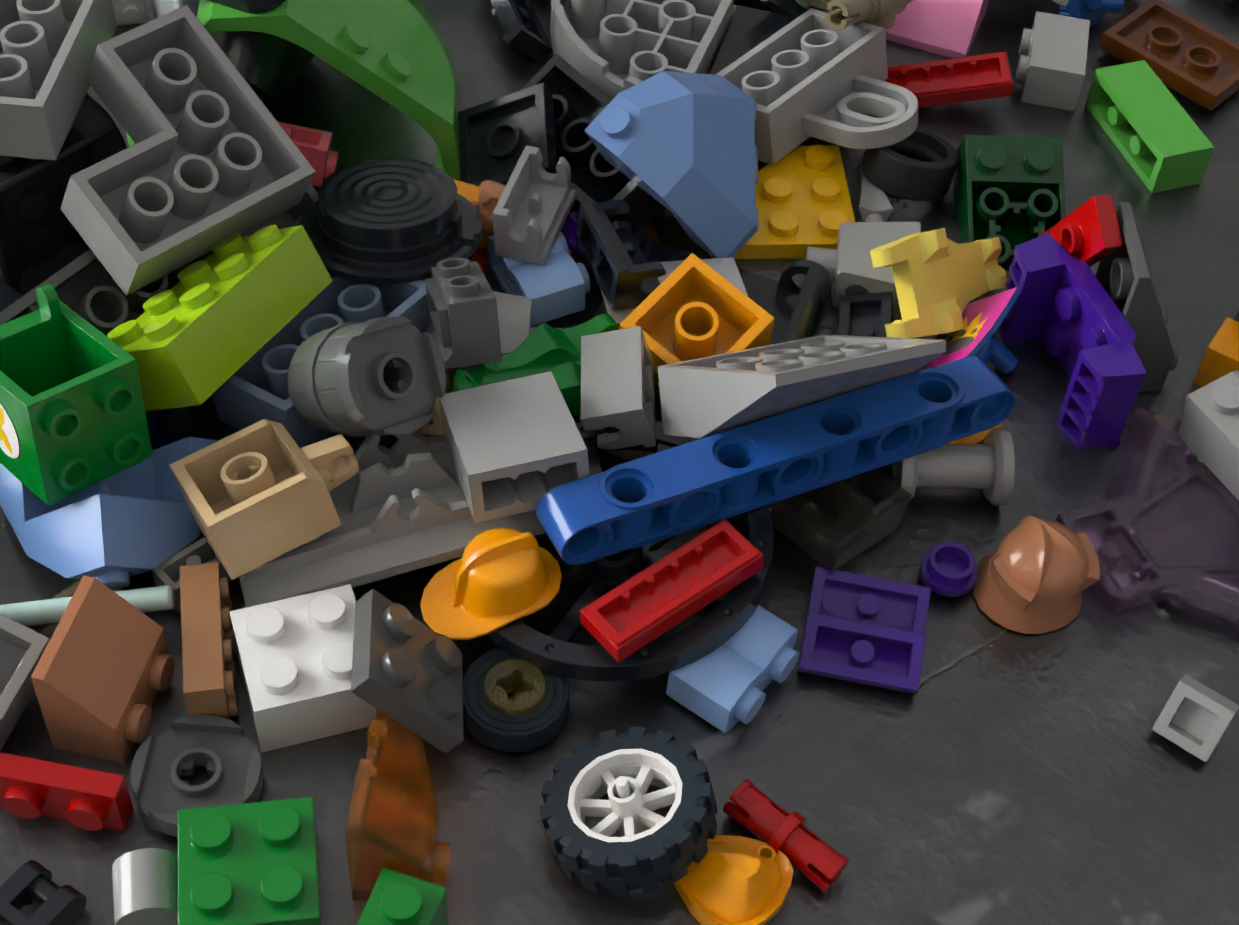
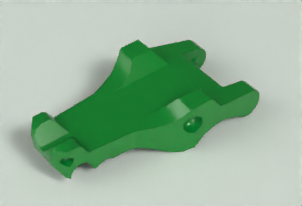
(542, 352)

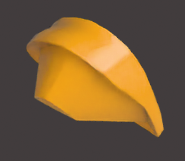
(736, 882)

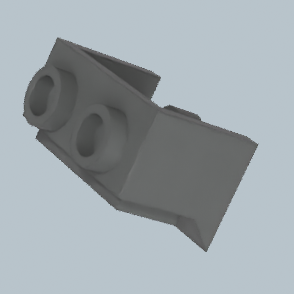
(463, 314)

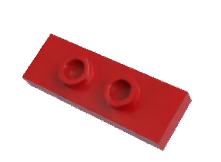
(955, 79)
(1090, 230)
(671, 590)

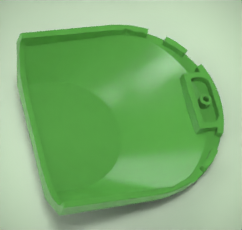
(377, 43)

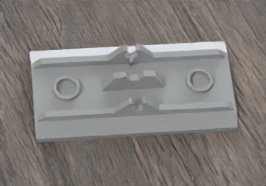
(394, 518)

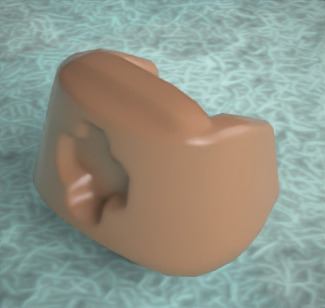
(488, 198)

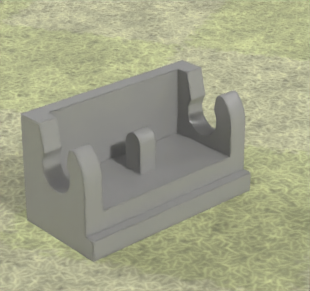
(532, 209)
(618, 388)

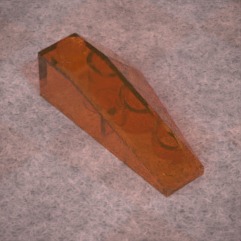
(393, 811)

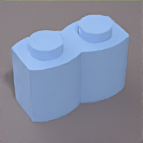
(552, 288)
(731, 679)

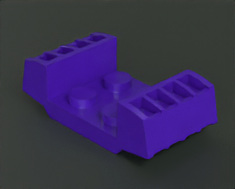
(1084, 334)

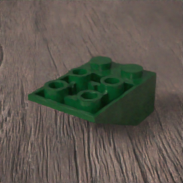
(1008, 189)

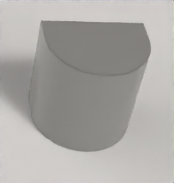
(145, 887)

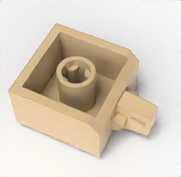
(263, 493)

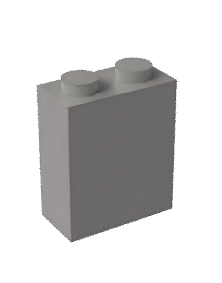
(512, 444)

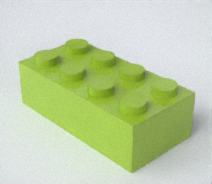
(221, 314)

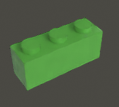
(1149, 126)

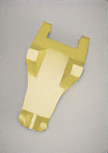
(937, 280)

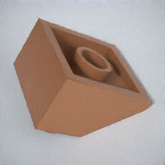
(101, 674)

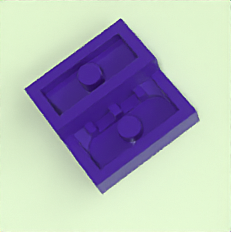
(865, 630)

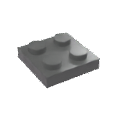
(407, 671)

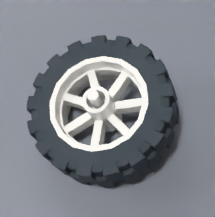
(649, 845)

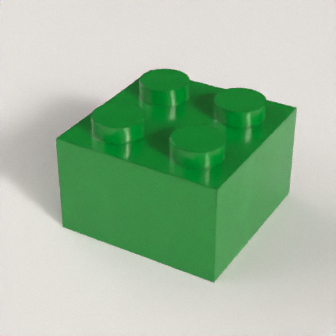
(249, 864)

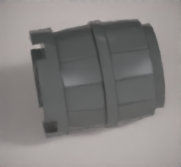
(367, 378)

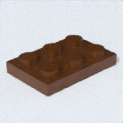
(1179, 51)

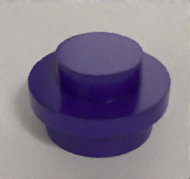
(949, 569)

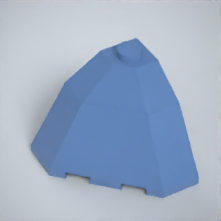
(691, 150)
(110, 527)

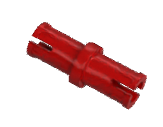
(786, 833)

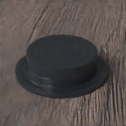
(390, 221)

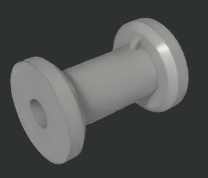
(965, 466)

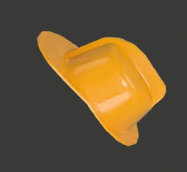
(491, 585)

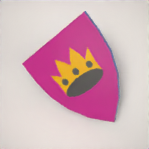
(977, 338)

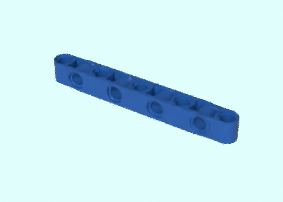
(771, 459)

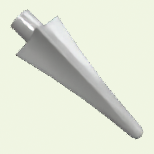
(872, 201)

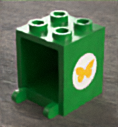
(67, 402)

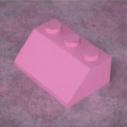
(939, 26)

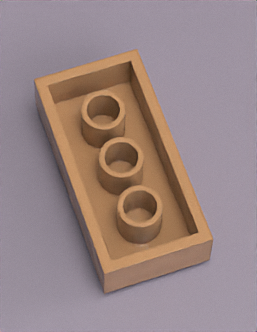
(207, 641)

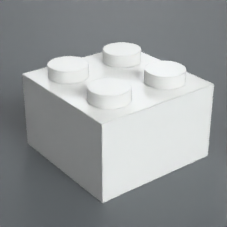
(300, 667)

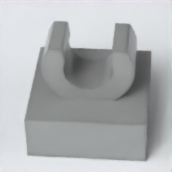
(1195, 717)

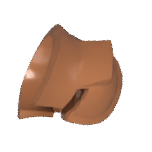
(1036, 576)

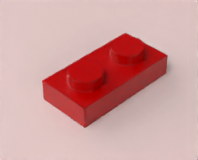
(64, 792)

